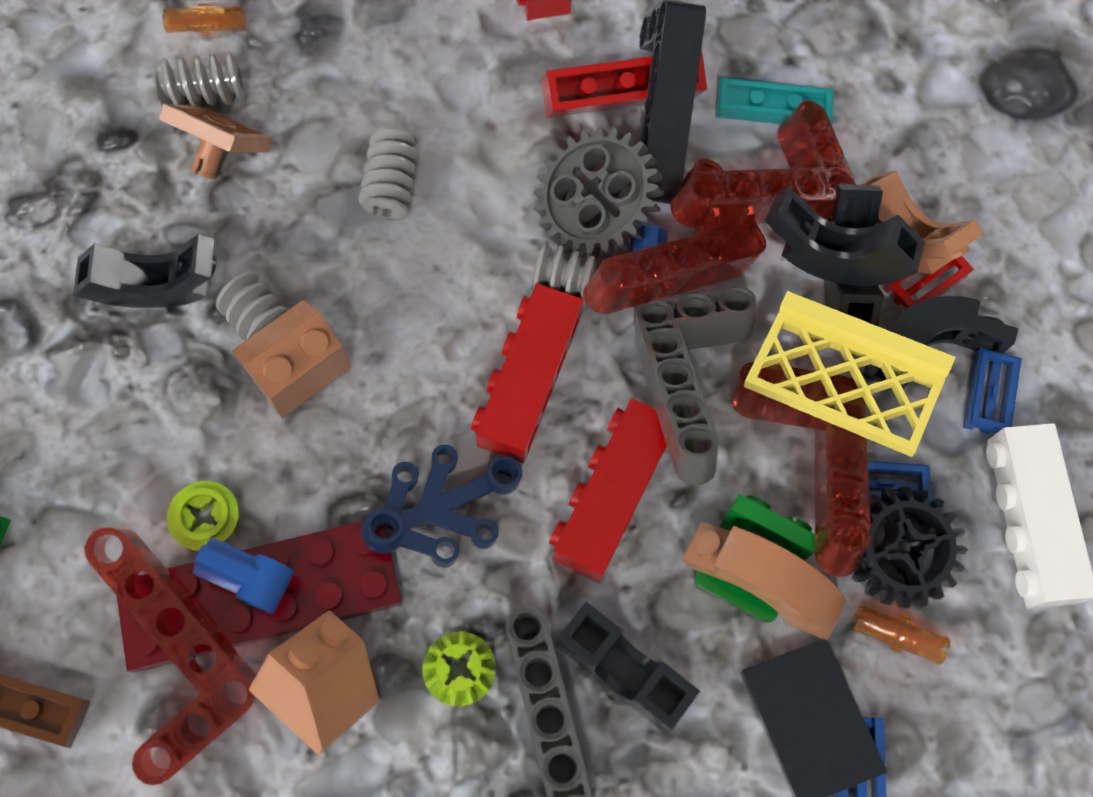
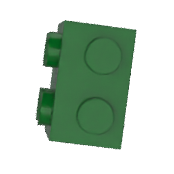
(756, 517)

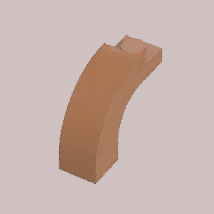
(941, 240)
(771, 573)

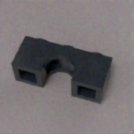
(641, 682)

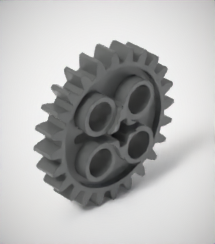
(624, 166)

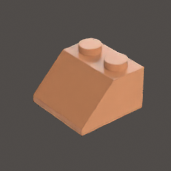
(293, 357)
(318, 682)

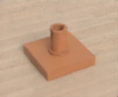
(216, 135)

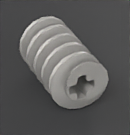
(199, 82)
(388, 174)
(563, 273)
(248, 305)

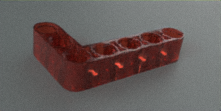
(747, 195)
(675, 266)
(840, 466)
(179, 647)

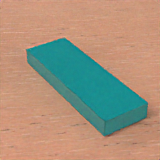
(766, 101)

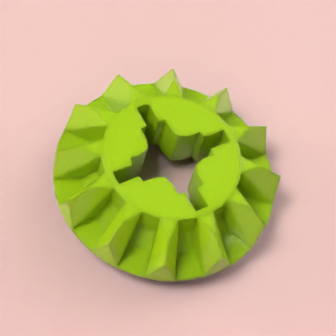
(201, 496)
(462, 690)

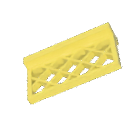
(869, 346)

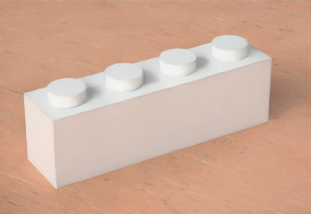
(1040, 516)

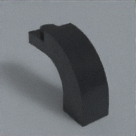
(856, 208)
(840, 253)
(146, 280)
(949, 321)

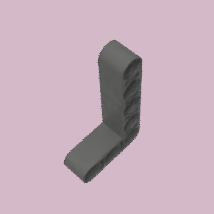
(662, 339)
(548, 696)

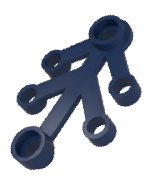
(437, 508)

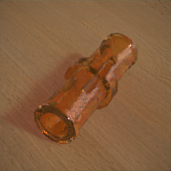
(204, 19)
(900, 634)

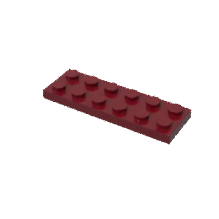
(330, 574)

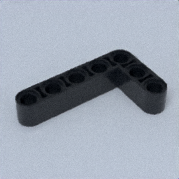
(675, 36)

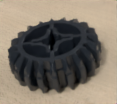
(911, 563)

